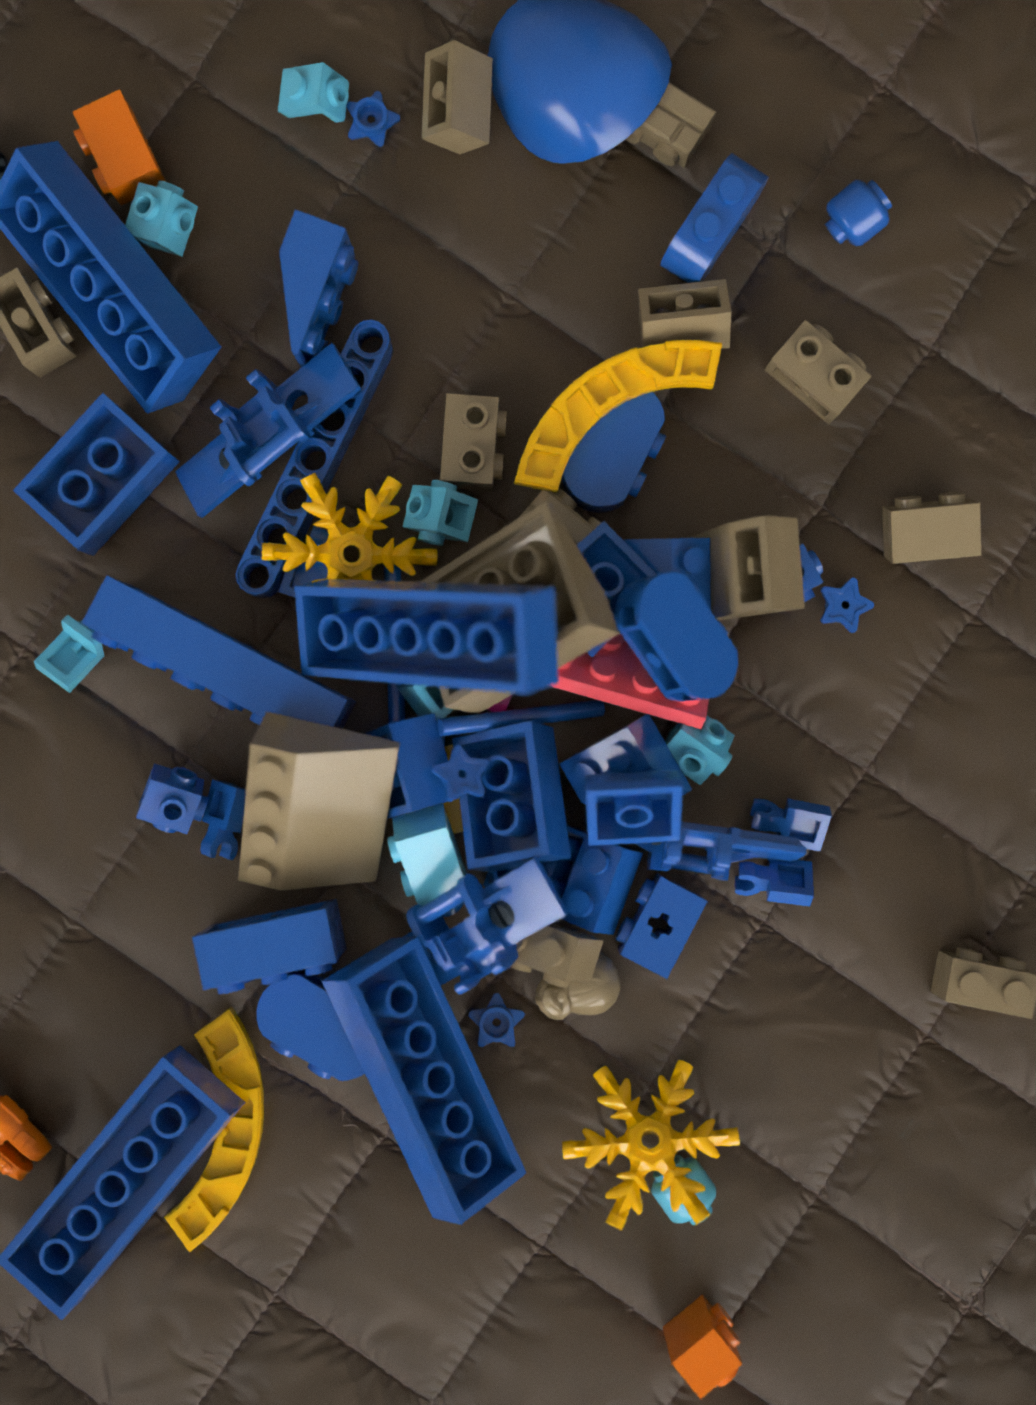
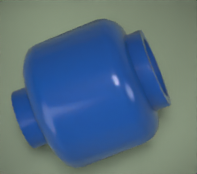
(858, 212)

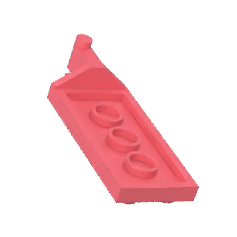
(622, 680)

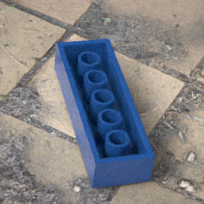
(103, 277)
(429, 633)
(209, 658)
(425, 1078)
(120, 1181)

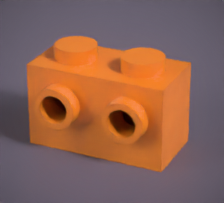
(118, 146)
(703, 1346)

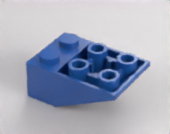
(314, 268)
(590, 882)

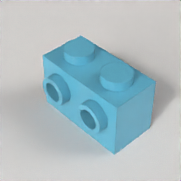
(427, 852)

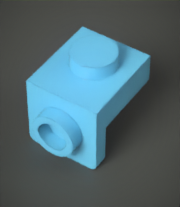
(313, 91)
(70, 654)

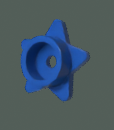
(363, 110)
(847, 617)
(453, 783)
(490, 1033)

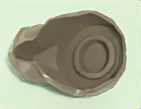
(581, 997)

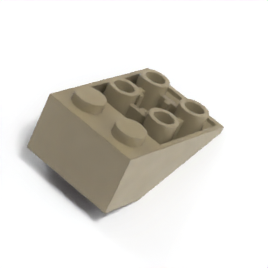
(755, 567)

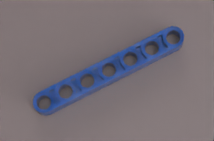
(333, 443)

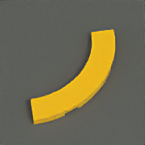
(602, 390)
(237, 1146)

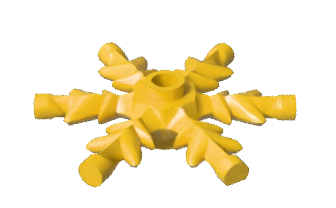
(341, 536)
(650, 1159)

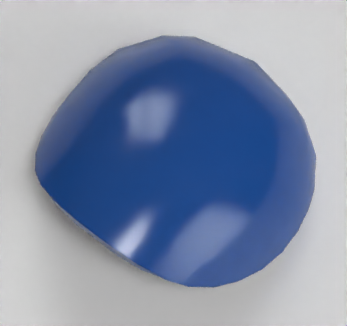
(575, 75)

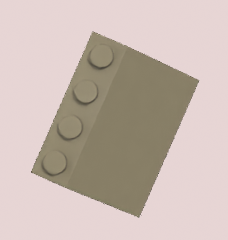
(534, 553)
(315, 805)

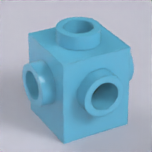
(161, 217)
(439, 513)
(700, 750)

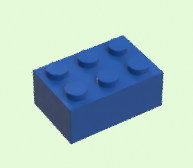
(96, 475)
(521, 802)
(270, 946)

